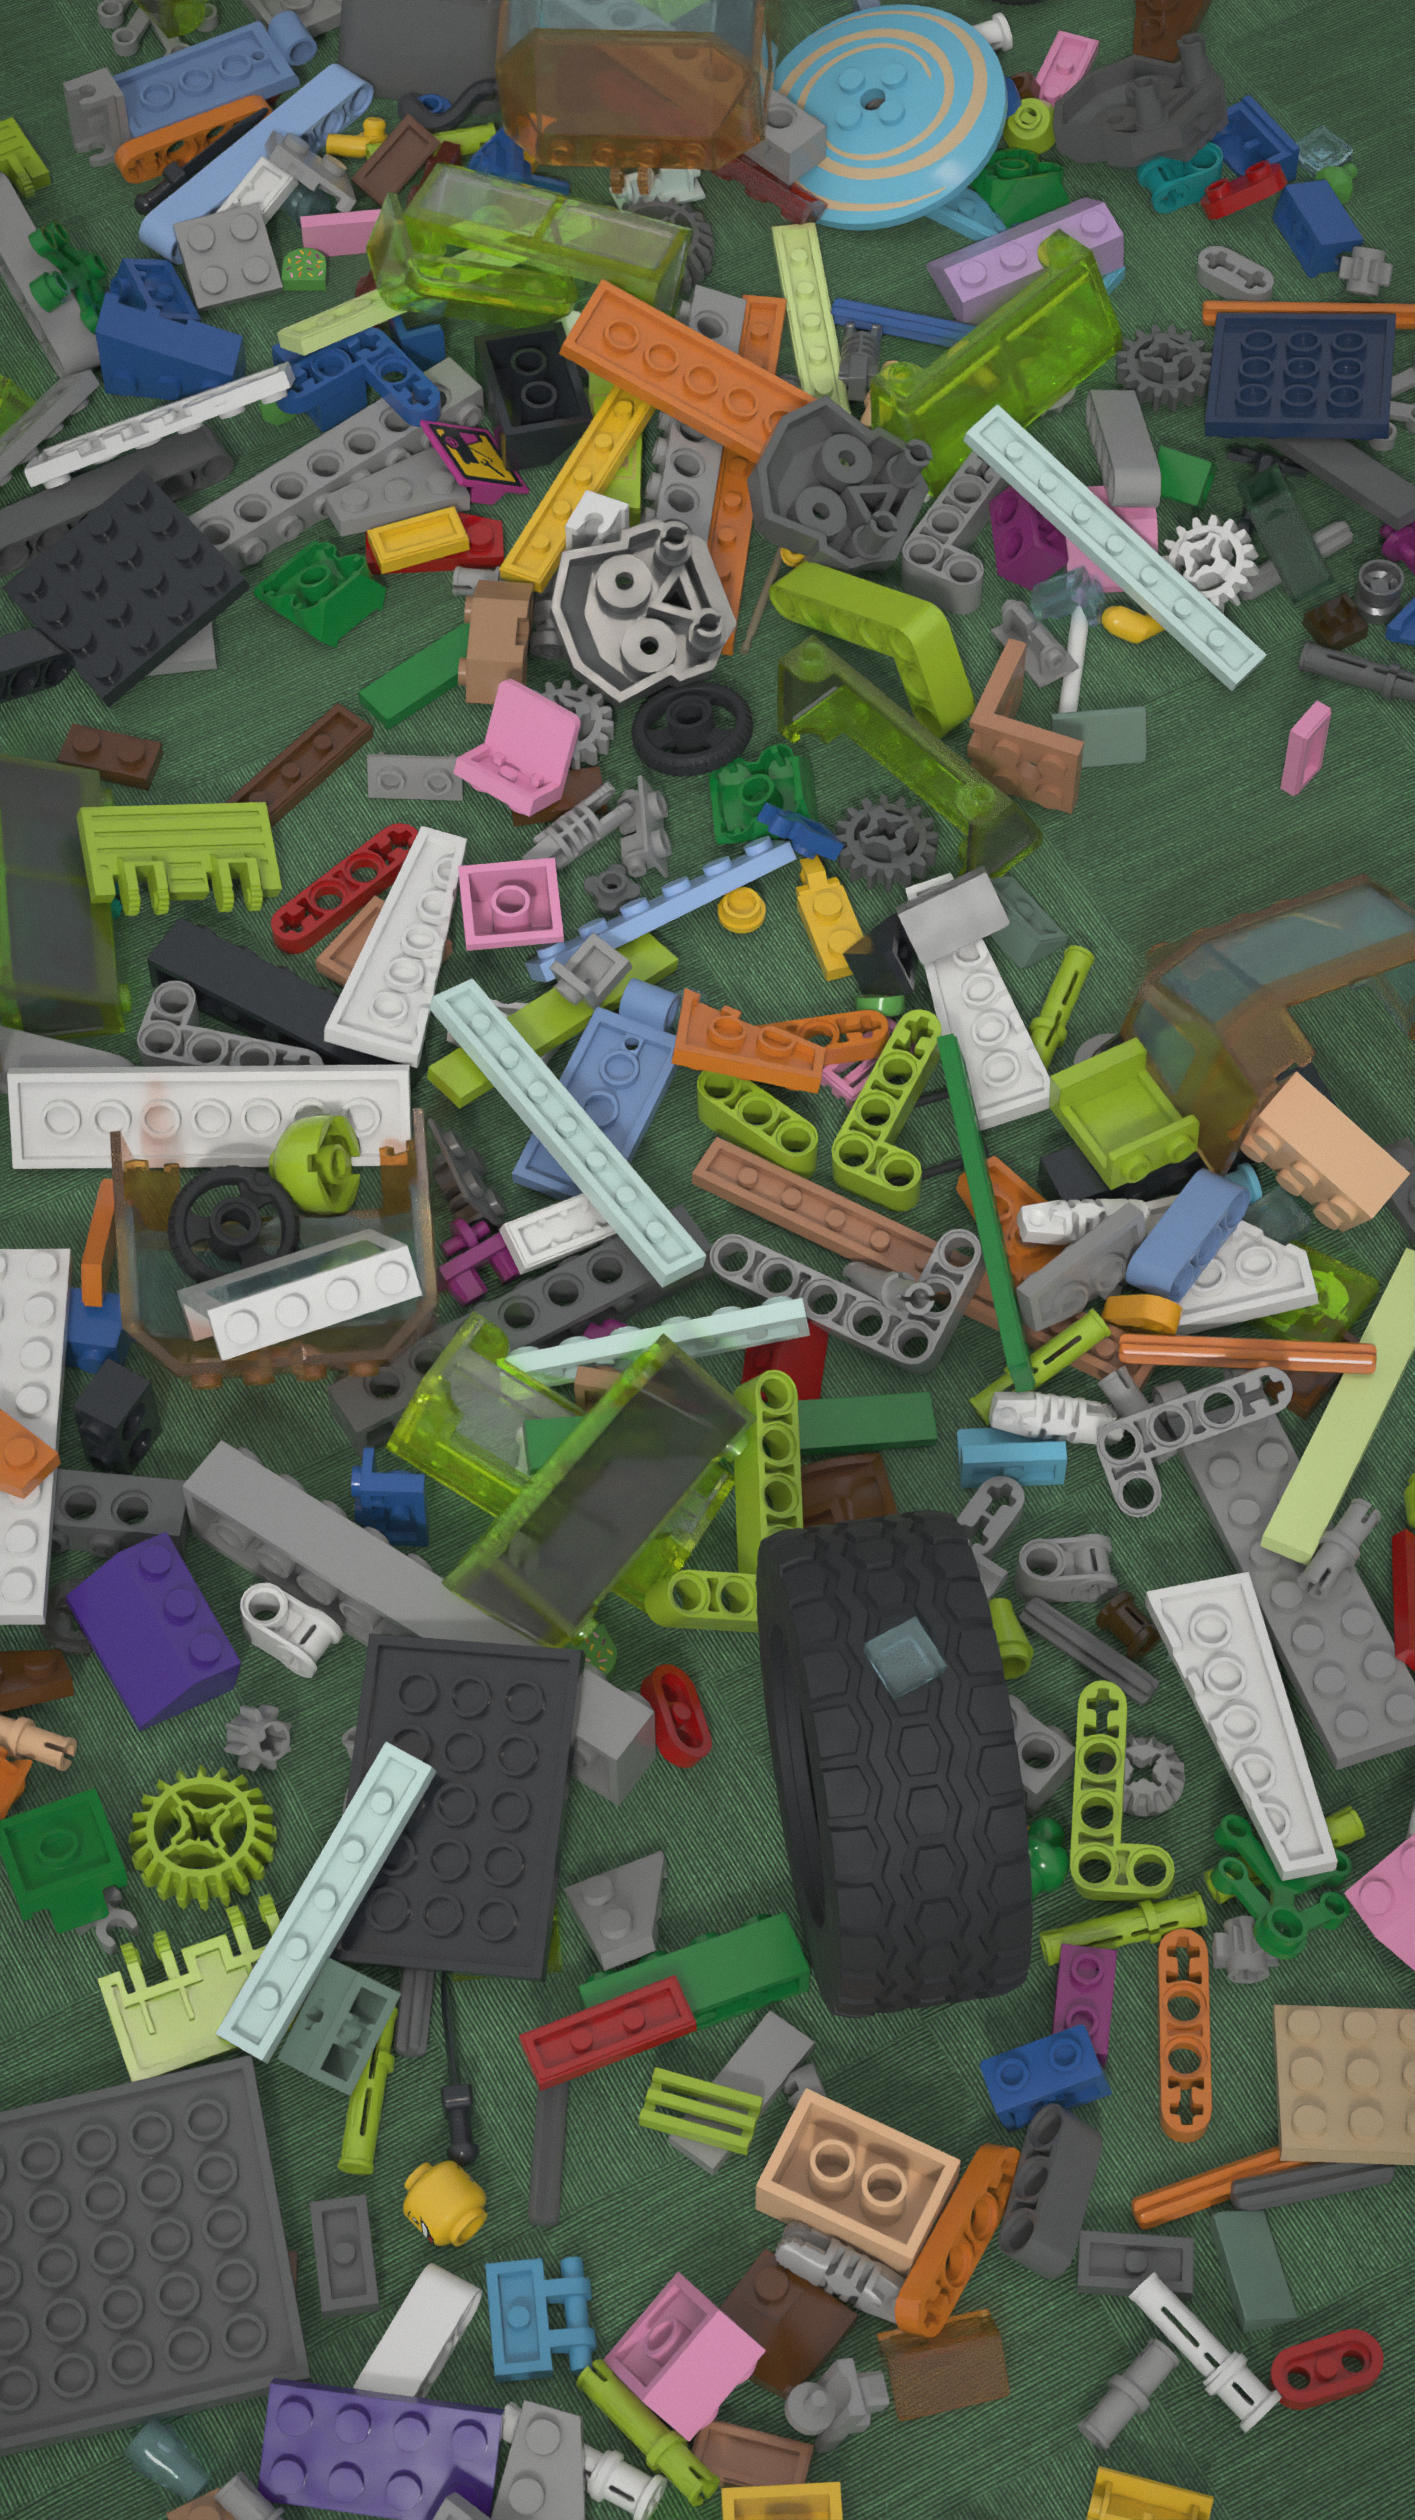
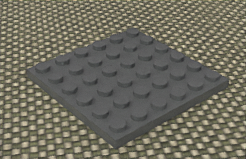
(141, 2257)

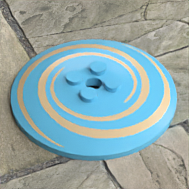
(927, 136)

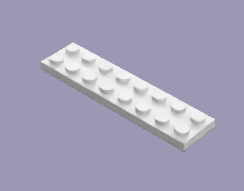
(198, 1112)
(32, 1369)

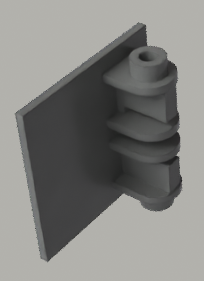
(463, 1182)

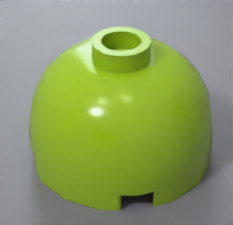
(316, 1164)

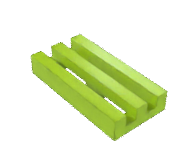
(707, 2091)

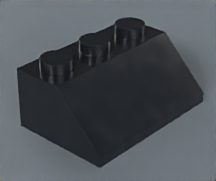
(531, 394)

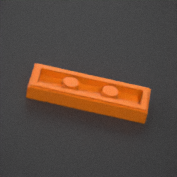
(99, 1247)

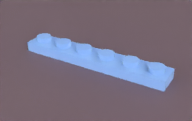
(677, 899)

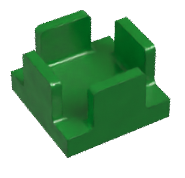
(62, 1860)

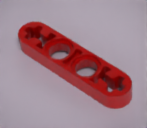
(341, 883)

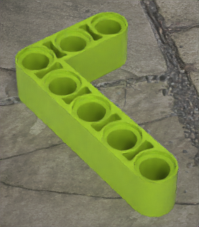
(888, 623)
(754, 1518)

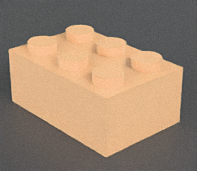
(1322, 1155)
(857, 2182)

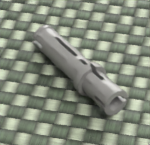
(892, 1289)

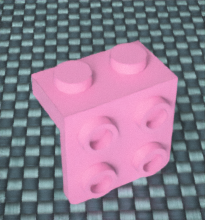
(523, 750)

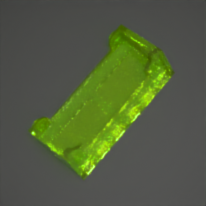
(1015, 358)

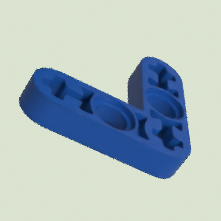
(370, 366)

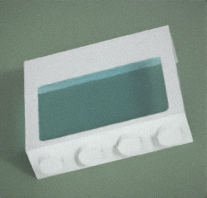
(300, 1292)

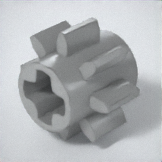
(1365, 271)
(258, 1737)
(1240, 1952)

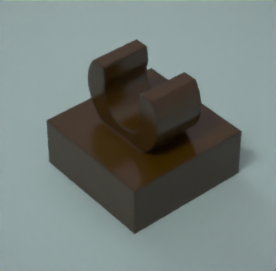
(1336, 623)

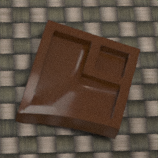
(846, 1489)
(790, 2320)

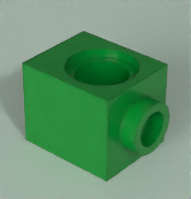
(1185, 477)

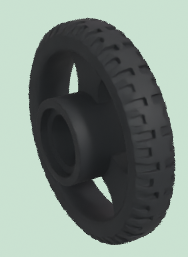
(691, 729)
(255, 1192)

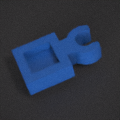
(806, 834)

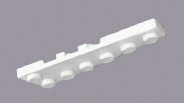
(57, 462)
(397, 972)
(997, 1049)
(1237, 1688)

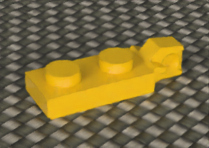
(826, 918)

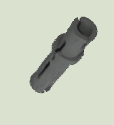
(1357, 671)

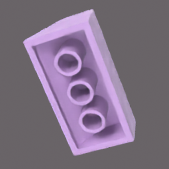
(996, 269)

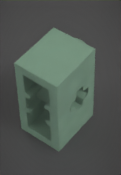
(338, 2026)

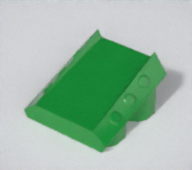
(1020, 185)
(323, 591)
(744, 788)

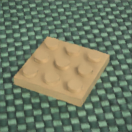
(1345, 2084)

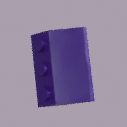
(154, 1632)

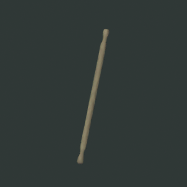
(762, 601)

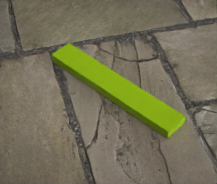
(551, 1021)

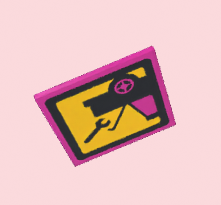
(473, 461)

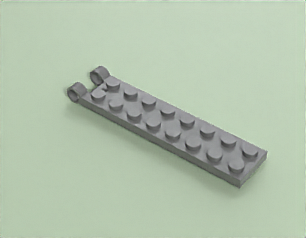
(1329, 1647)

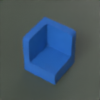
(421, 344)

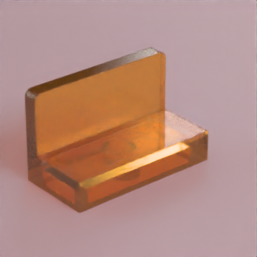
(947, 2371)

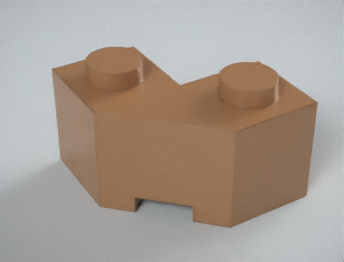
(498, 638)

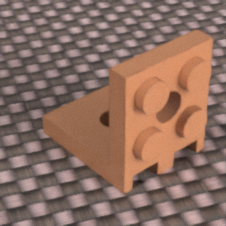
(1006, 746)

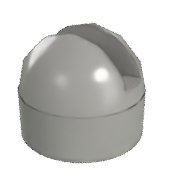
(801, 2079)

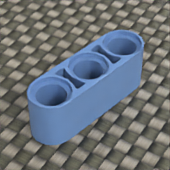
(1188, 1236)

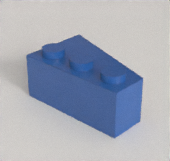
(161, 356)

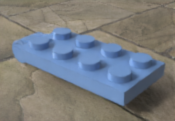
(216, 73)
(612, 1083)

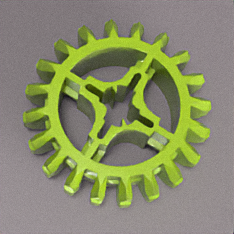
(231, 1808)

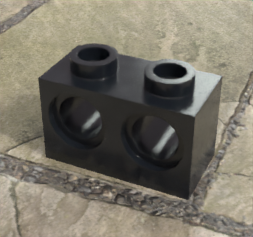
(117, 1419)

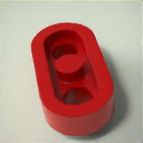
(1257, 184)
(679, 1718)
(1322, 2367)

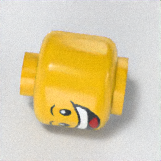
(444, 2203)

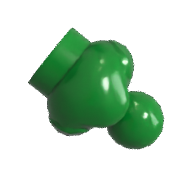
(1047, 1857)

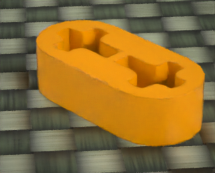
(1142, 1314)

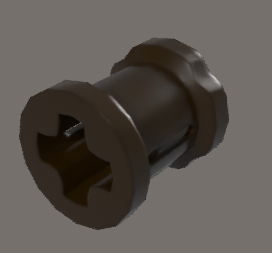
(1129, 1625)

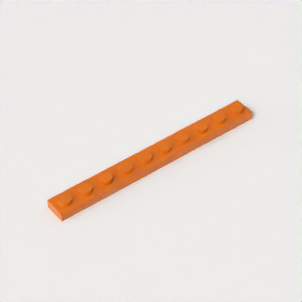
(732, 510)

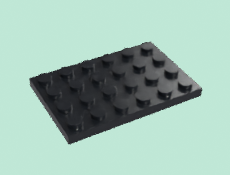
(483, 1849)

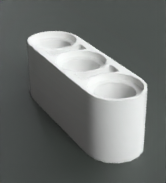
(421, 2335)

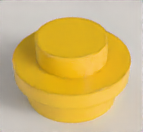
(741, 910)

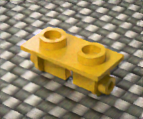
(1136, 2498)

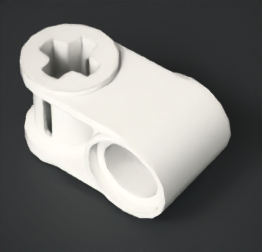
(294, 1635)

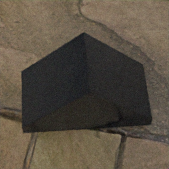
(884, 960)

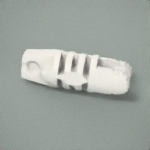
(1067, 1222)
(1052, 1417)

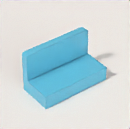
(996, 1452)

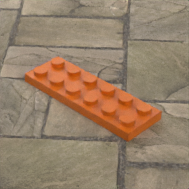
(680, 371)

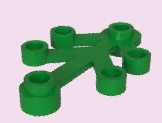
(80, 269)
(1277, 1925)

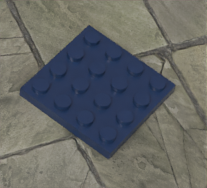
(1301, 376)

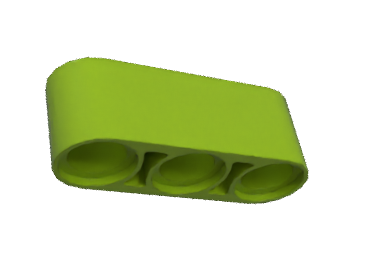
(748, 1104)

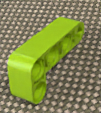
(894, 1104)
(1108, 1791)

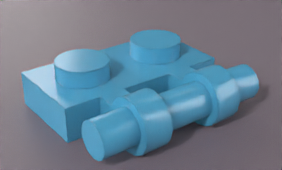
(520, 2318)

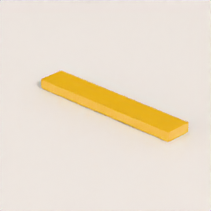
(589, 468)

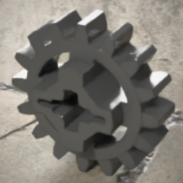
(1164, 367)
(886, 843)

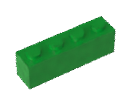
(718, 1972)

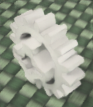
(1208, 557)

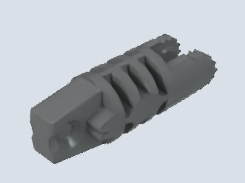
(859, 359)

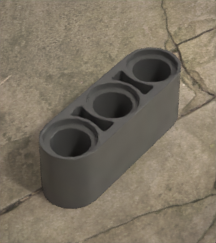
(1050, 2191)

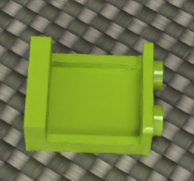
(1121, 1115)

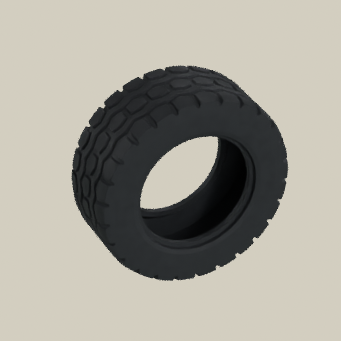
(903, 1808)

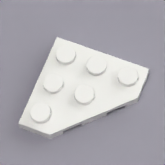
(1244, 1279)

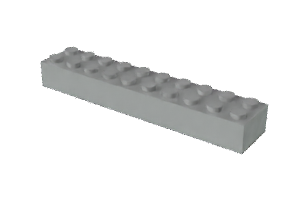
(374, 1589)

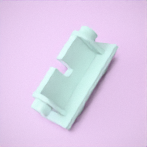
(666, 185)

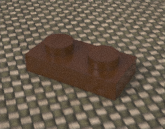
(116, 756)

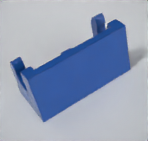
(1253, 138)
(1315, 226)

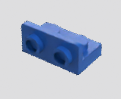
(153, 284)
(391, 1502)
(1044, 2072)

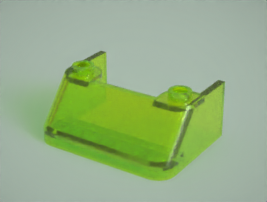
(461, 286)

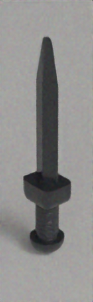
(176, 177)
(457, 2098)

